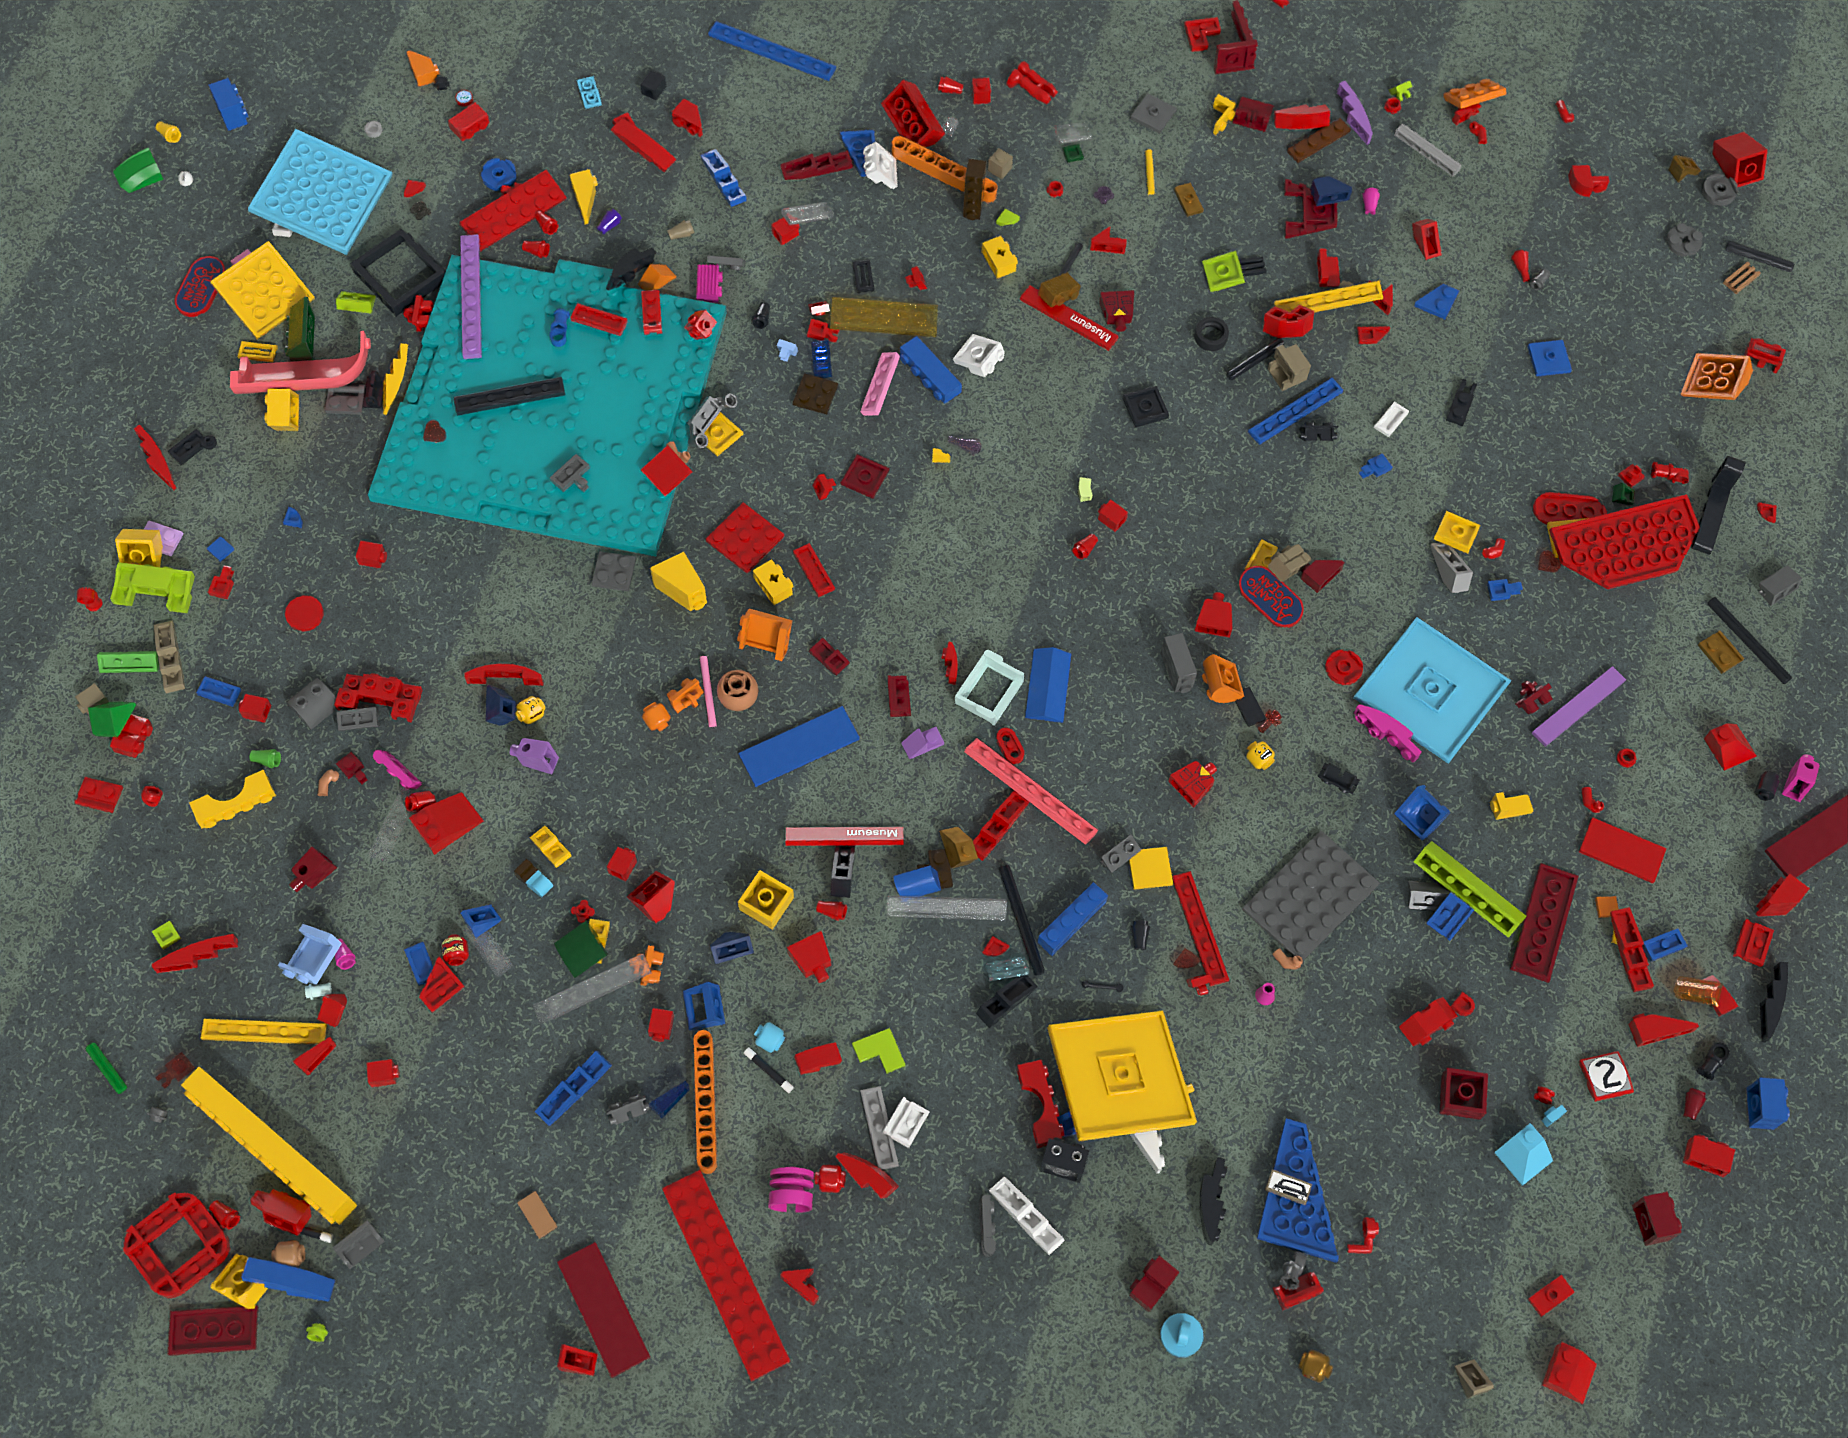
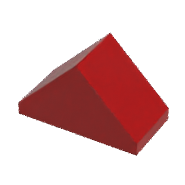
(577, 1360)

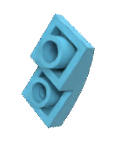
(589, 92)

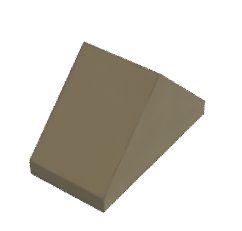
(1473, 1379)

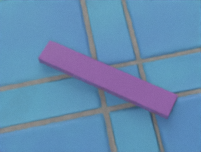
(1578, 706)

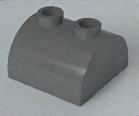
(313, 703)

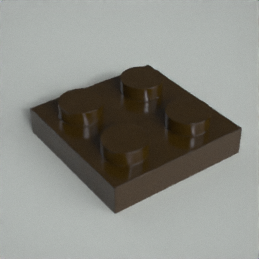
(815, 394)

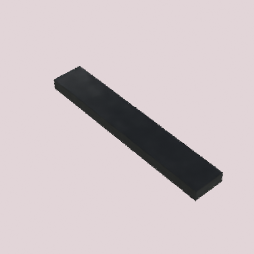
(509, 396)

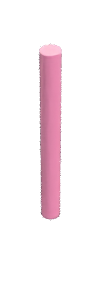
(708, 691)

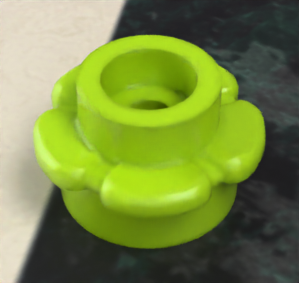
(316, 1330)

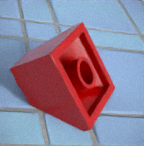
(1729, 745)
(654, 896)

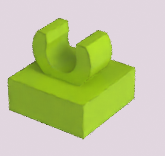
(1401, 89)

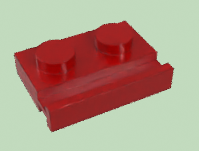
(98, 794)
(1753, 943)

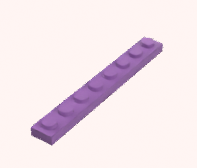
(471, 297)

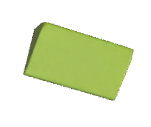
(355, 302)

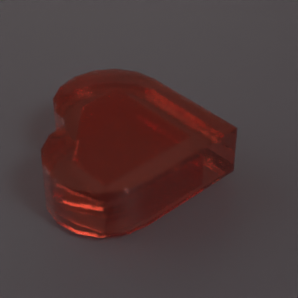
(434, 432)
(1548, 562)

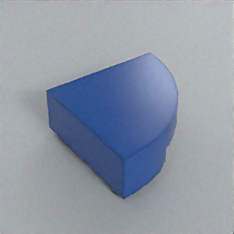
(292, 518)

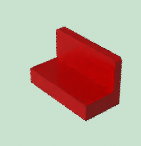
(1327, 270)

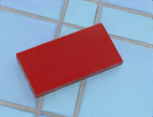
(1622, 850)

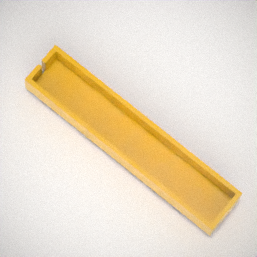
(268, 1147)

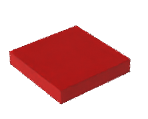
(666, 470)

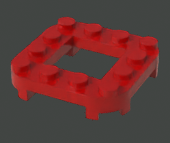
(148, 1263)

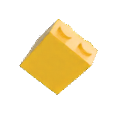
(680, 582)

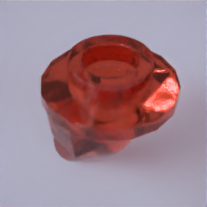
(1273, 717)

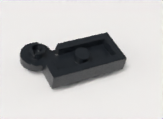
(191, 446)

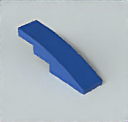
(723, 177)
(573, 1088)
(289, 1279)

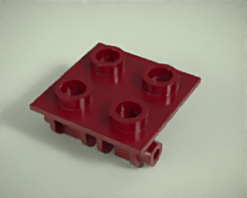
(1253, 114)

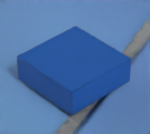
(220, 549)

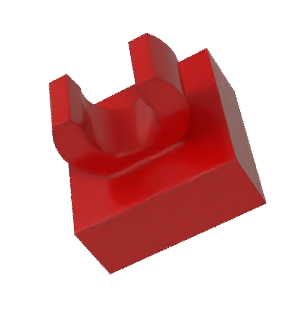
(916, 279)
(1631, 475)
(823, 486)
(1199, 983)

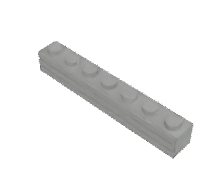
(1428, 150)

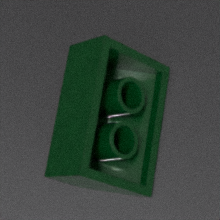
(301, 331)

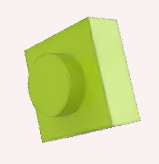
(166, 935)

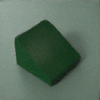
(1623, 494)

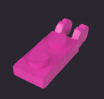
(397, 769)

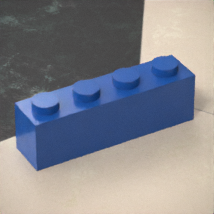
(930, 370)
(1072, 919)

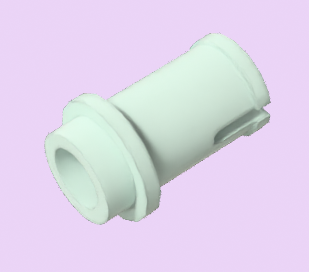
(318, 990)

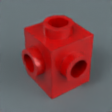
(700, 325)

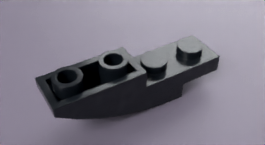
(629, 265)
(1210, 1208)

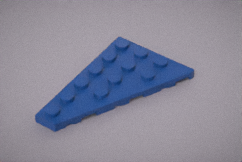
(1290, 1223)

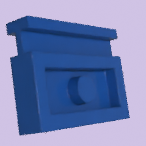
(1450, 916)

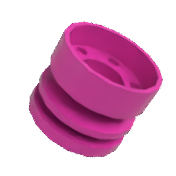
(791, 1186)

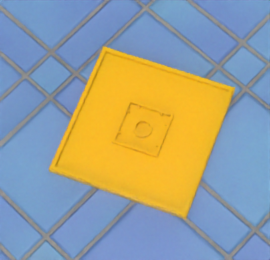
(1121, 1075)

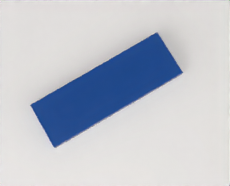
(799, 746)

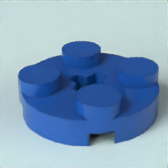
(498, 166)

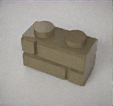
(1288, 562)

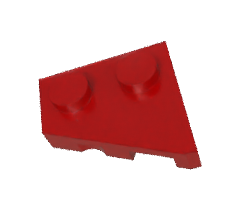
(440, 986)

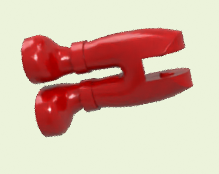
(1039, 91)

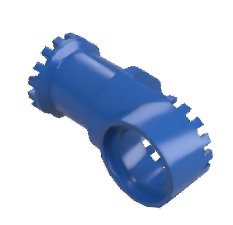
(559, 327)

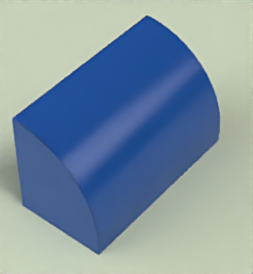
(918, 882)

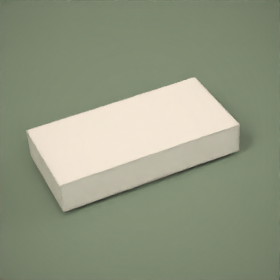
(1391, 419)

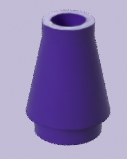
(609, 221)

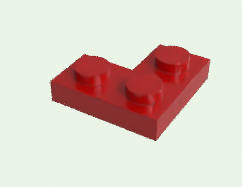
(1199, 29)

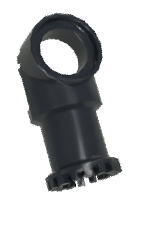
(1713, 1062)

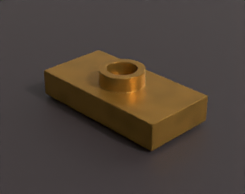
(1188, 199)

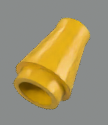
(169, 132)

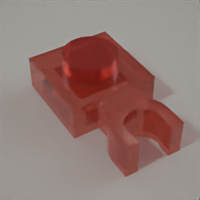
(177, 1068)

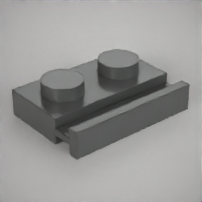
(734, 263)

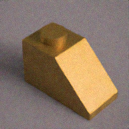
(958, 847)

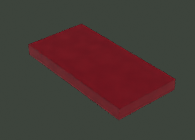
(212, 1330)

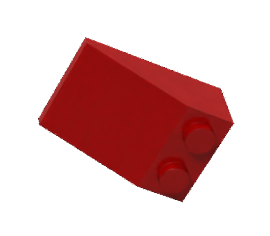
(445, 821)

